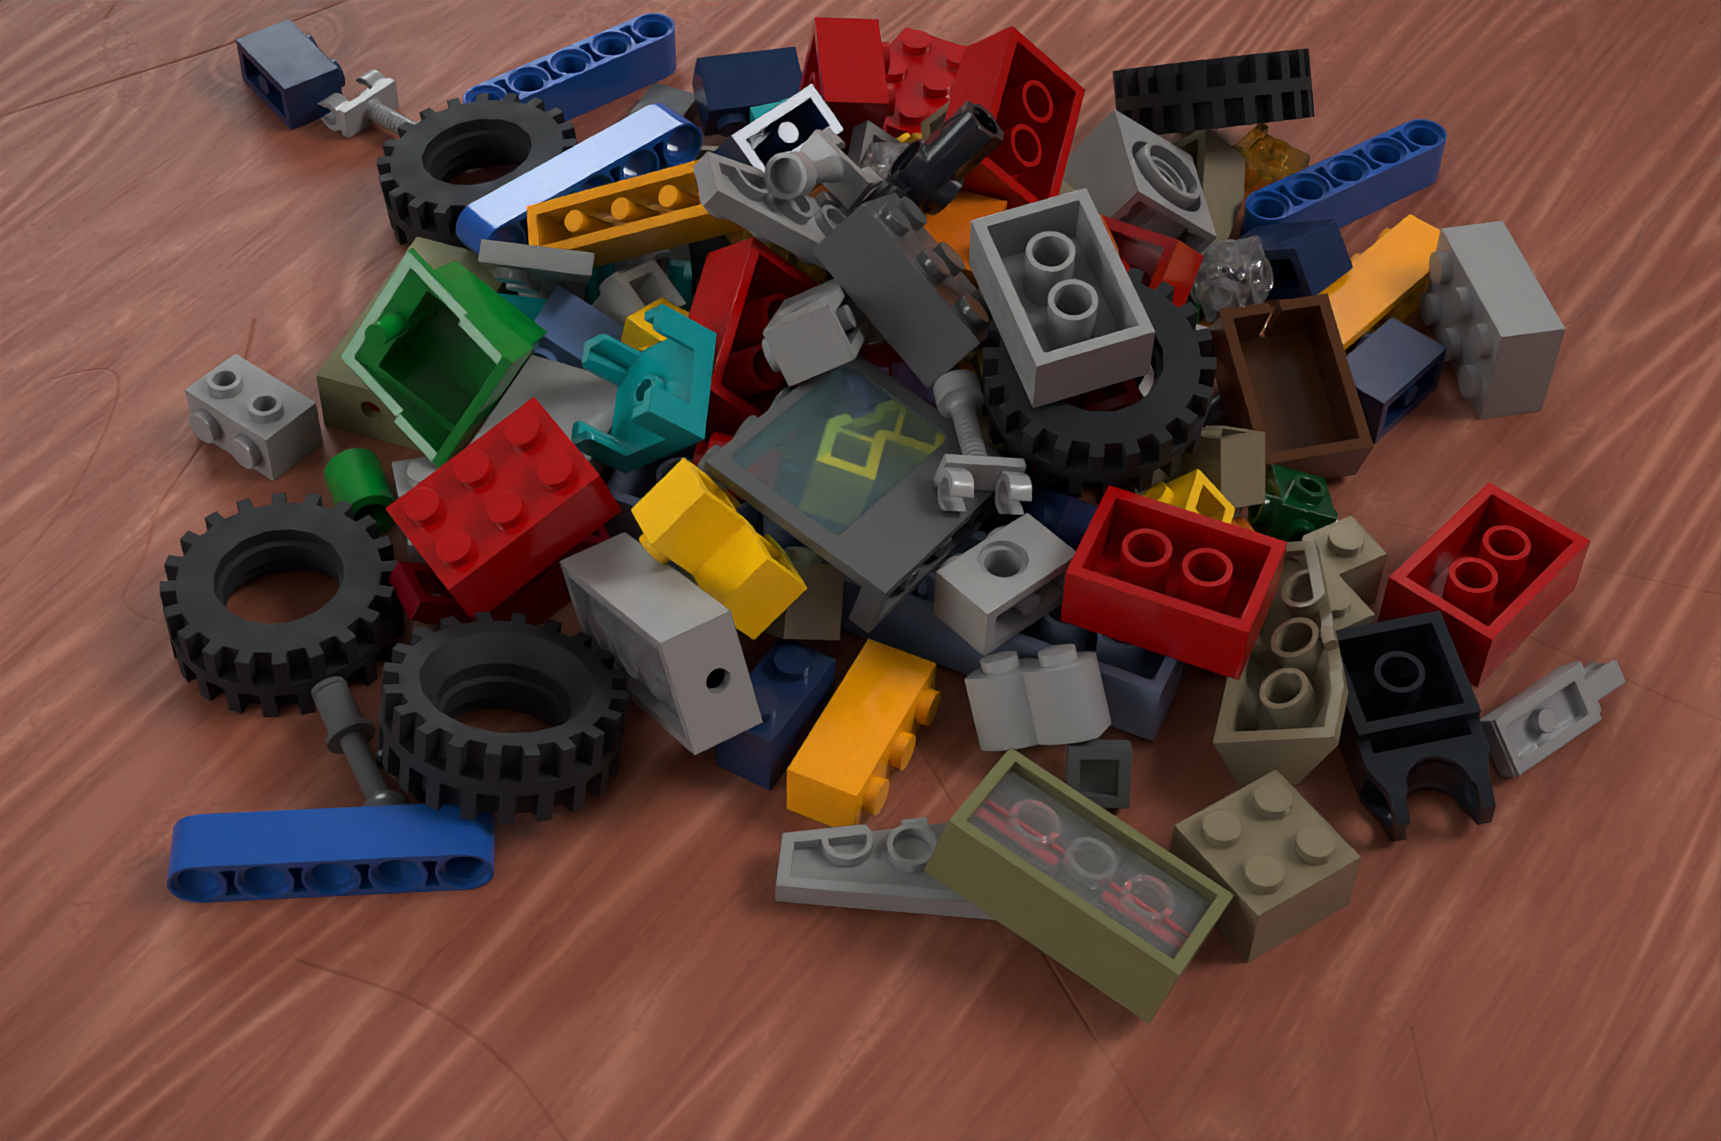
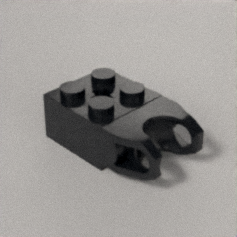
(1411, 720)

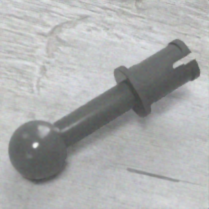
(350, 735)

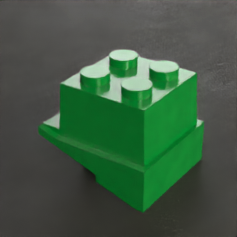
(440, 352)

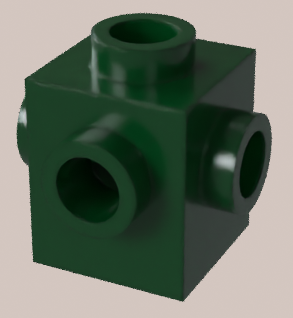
(1293, 505)

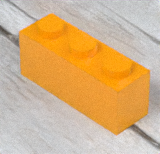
(863, 736)

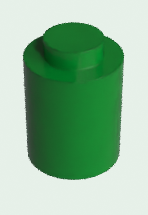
(360, 480)

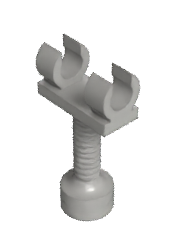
(371, 106)
(820, 161)
(960, 398)

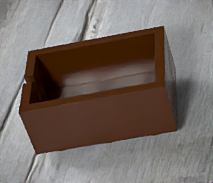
(1292, 385)

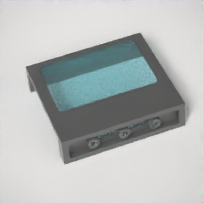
(852, 477)

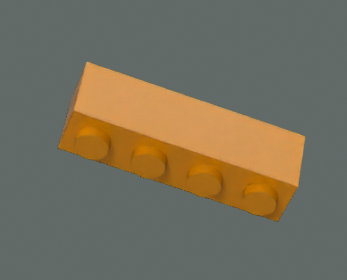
(628, 217)
(1384, 281)

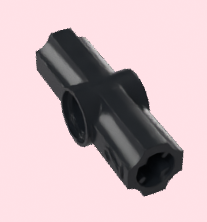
(935, 169)

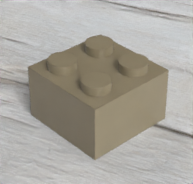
(1273, 857)

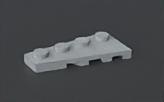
(741, 195)
(536, 269)
(868, 870)

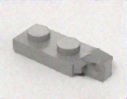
(1548, 714)

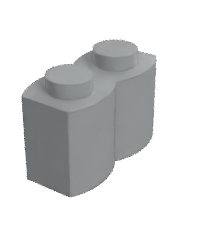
(1038, 699)

